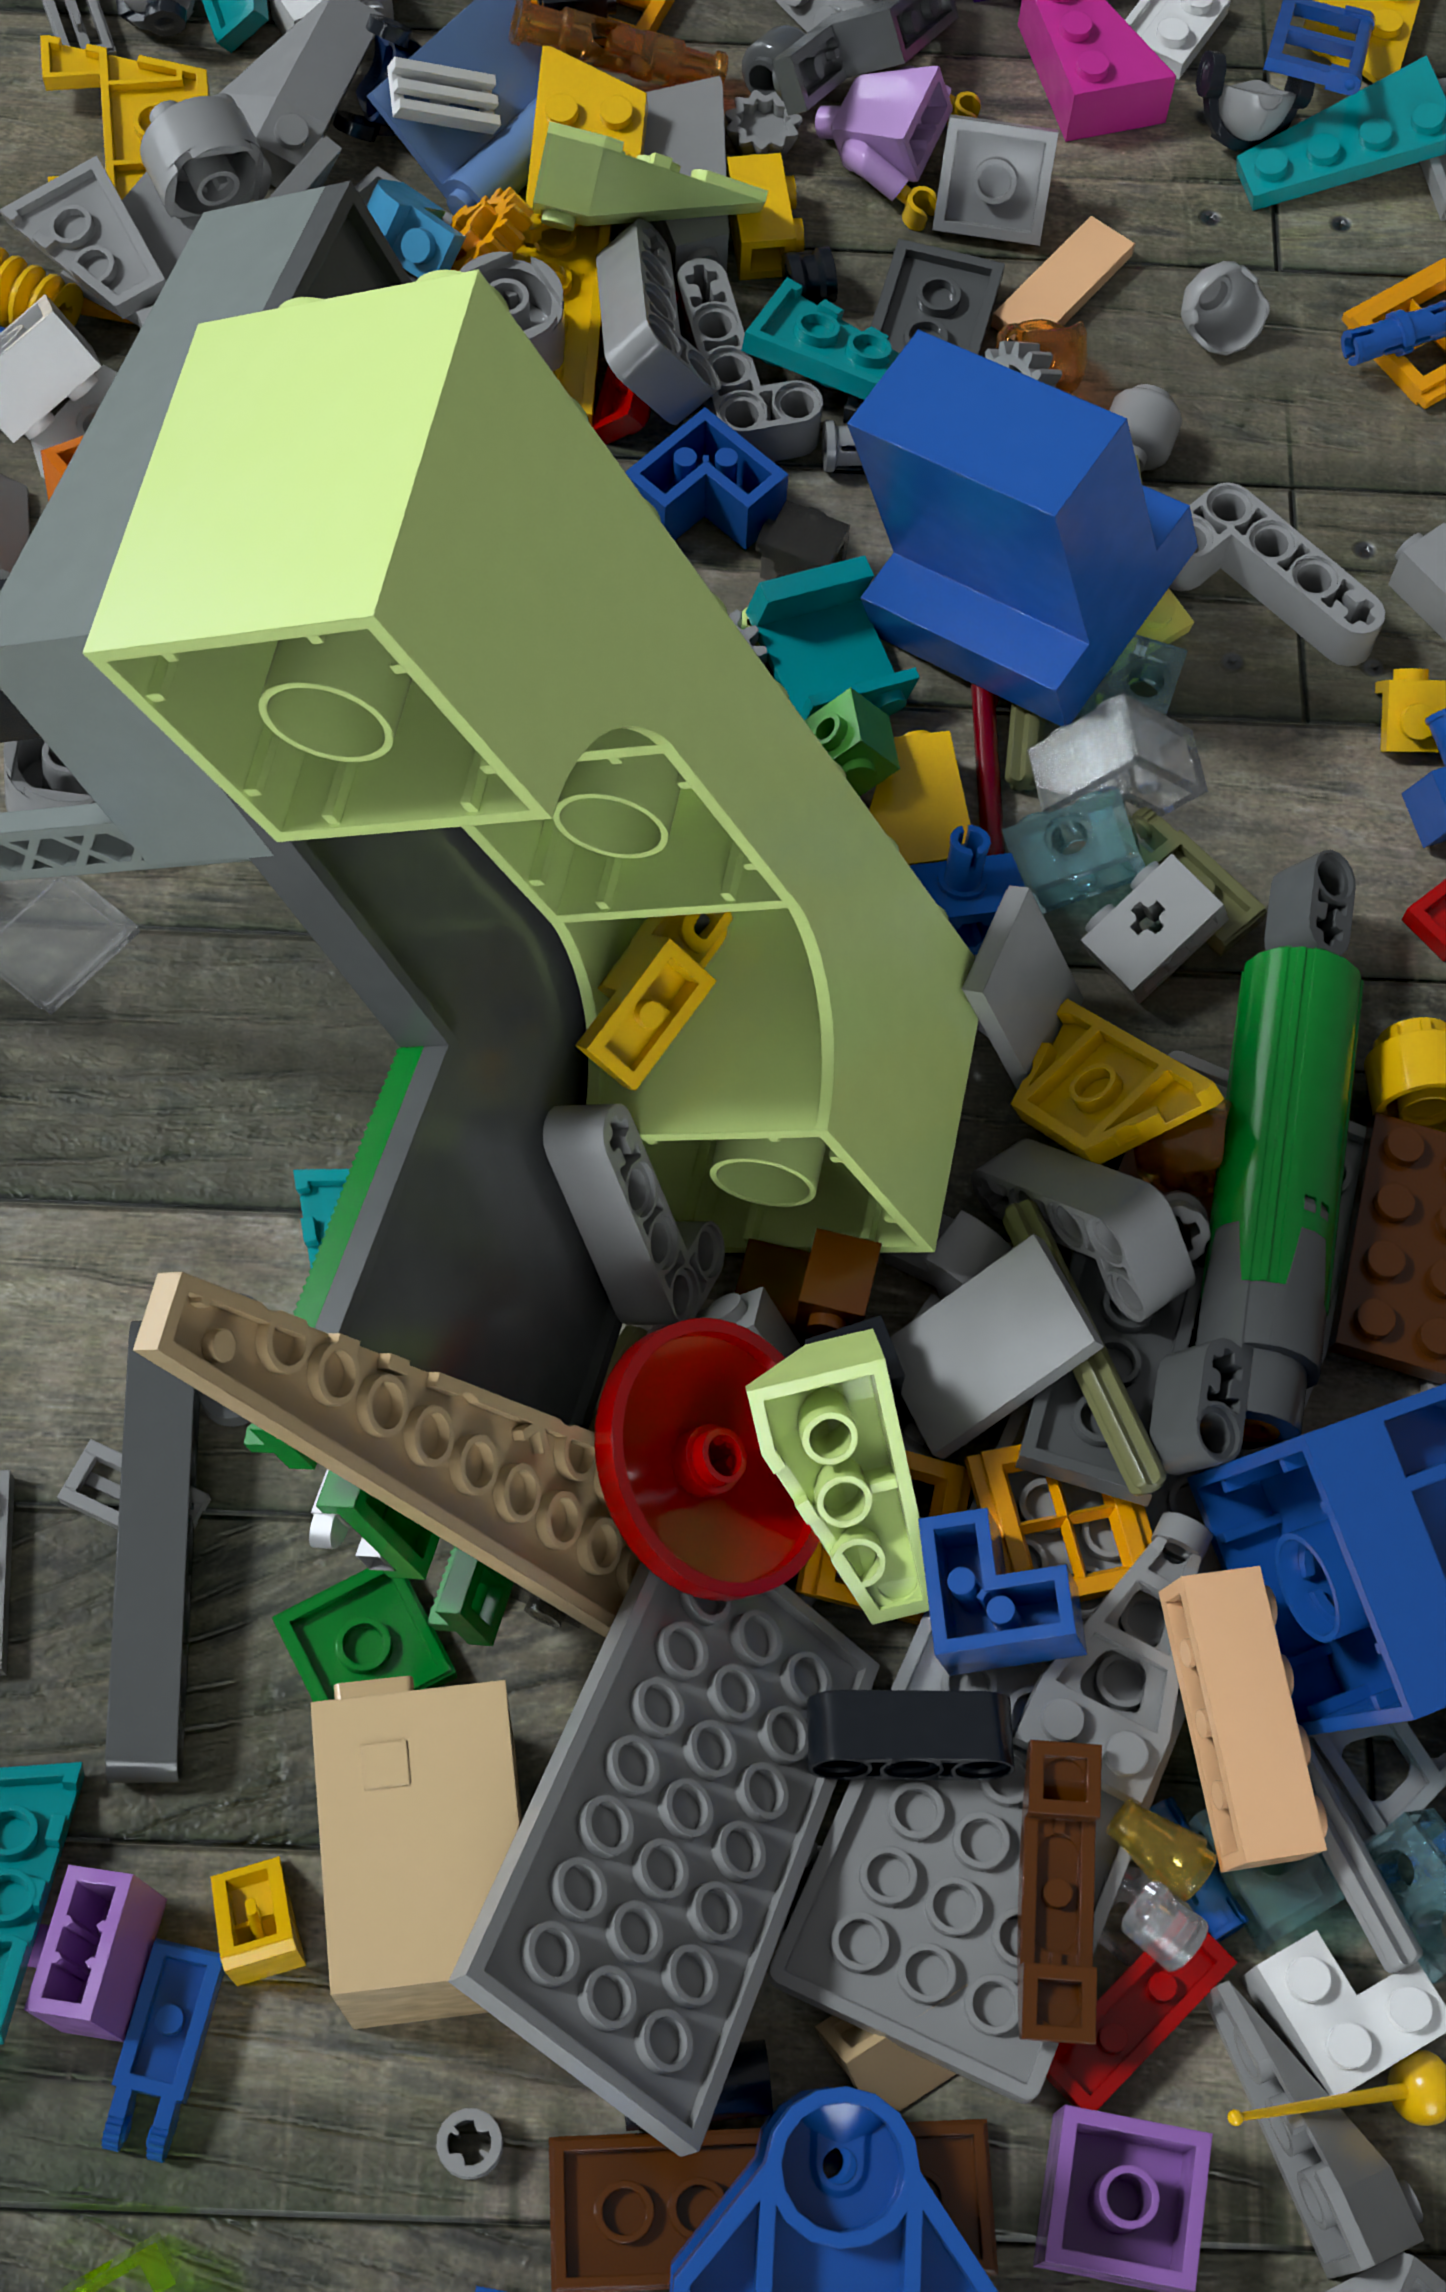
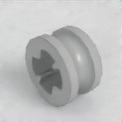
(455, 2162)

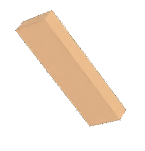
(1067, 277)

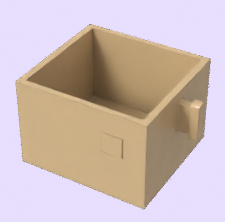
(411, 1838)

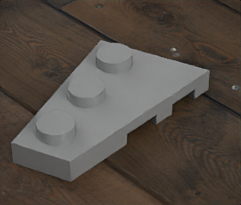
(90, 236)

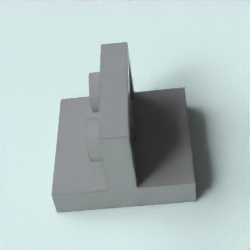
(995, 179)

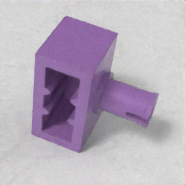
(94, 1953)

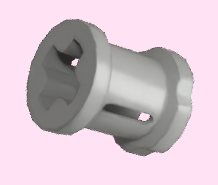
(835, 448)
(1194, 1214)

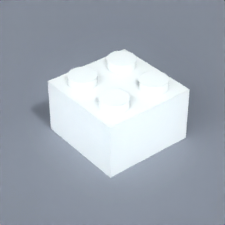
(39, 367)

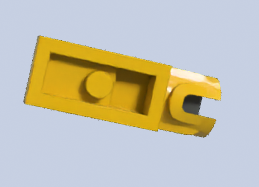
(653, 993)

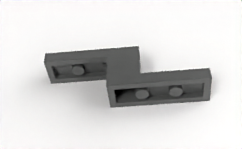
(856, 44)

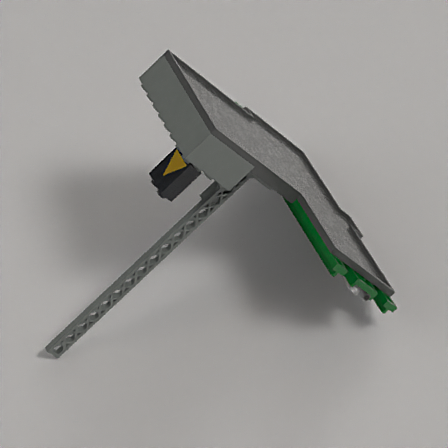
(451, 1214)

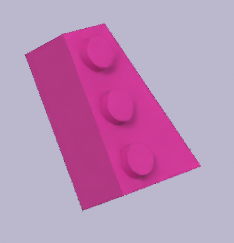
(1094, 67)

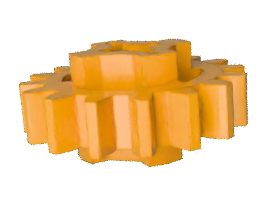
(492, 225)

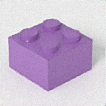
(1123, 2200)

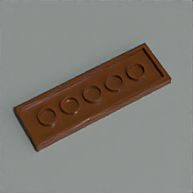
(633, 2203)

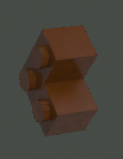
(816, 1288)

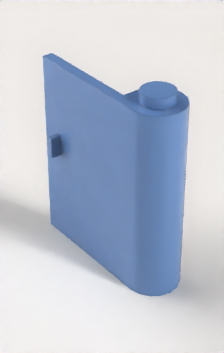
(462, 161)

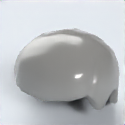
(1224, 308)

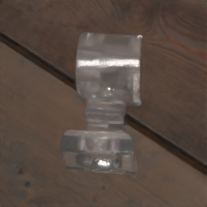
(1155, 1924)

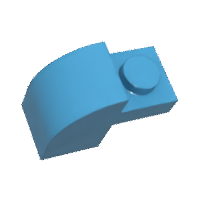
(414, 228)

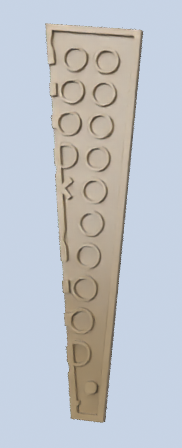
(434, 1448)

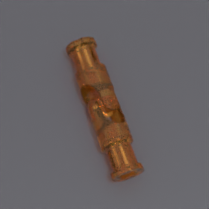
(628, 50)

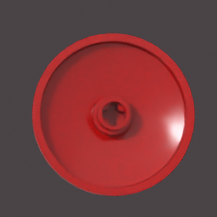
(688, 1466)

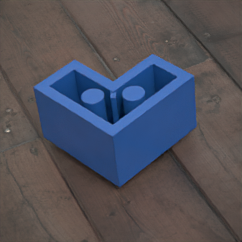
(714, 475)
(989, 1616)

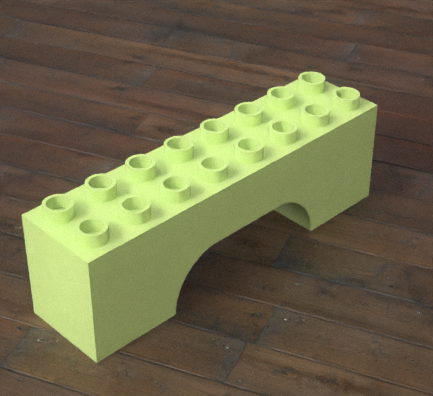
(430, 598)

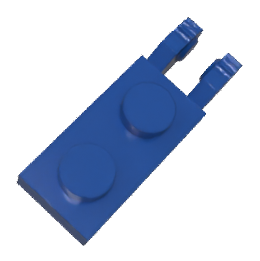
(164, 2042)

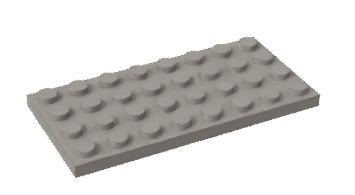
(664, 1850)

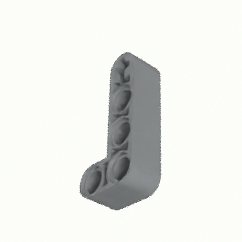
(643, 326)
(775, 417)
(1282, 573)
(1099, 1214)
(645, 1259)

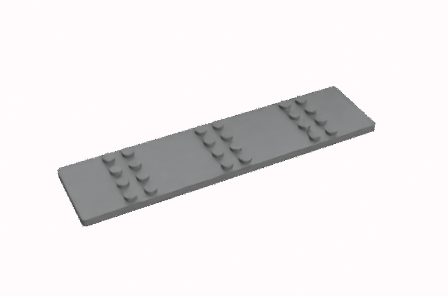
(926, 1872)

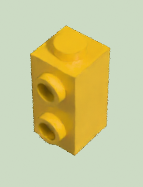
(766, 235)

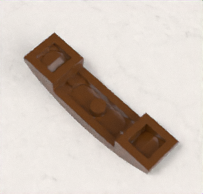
(1058, 1893)

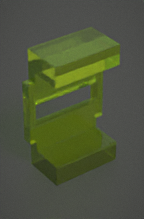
(149, 2254)

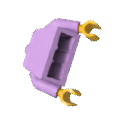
(891, 130)

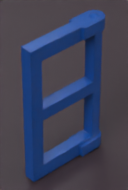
(1334, 77)

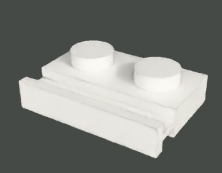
(1177, 27)

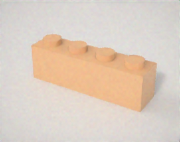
(1243, 1719)

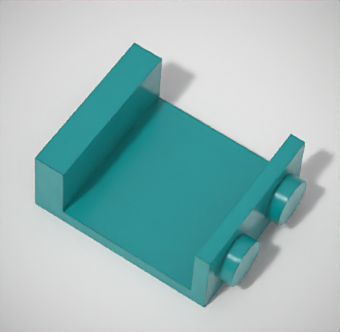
(823, 638)

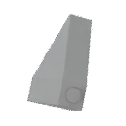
(302, 80)
(1333, 2173)

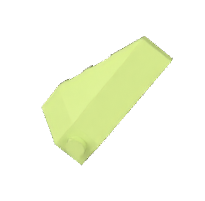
(594, 183)
(839, 1451)

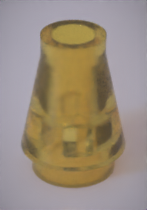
(1163, 1849)

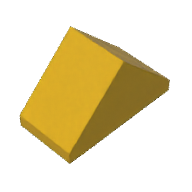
(256, 1922)

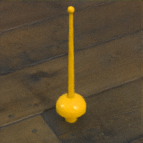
(1413, 2086)

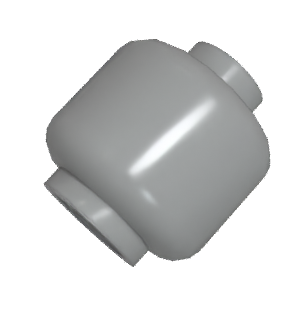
(1152, 422)

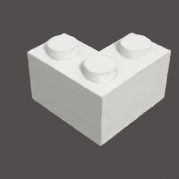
(1333, 2030)

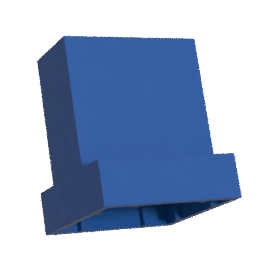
(1010, 527)

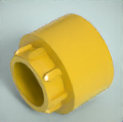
(1409, 1072)

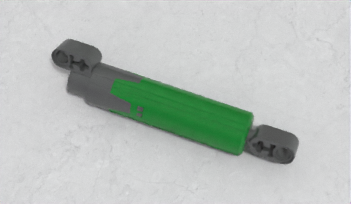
(1275, 1186)

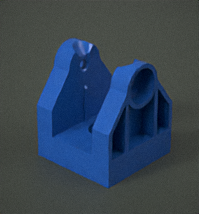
(1354, 1557)
(852, 2232)

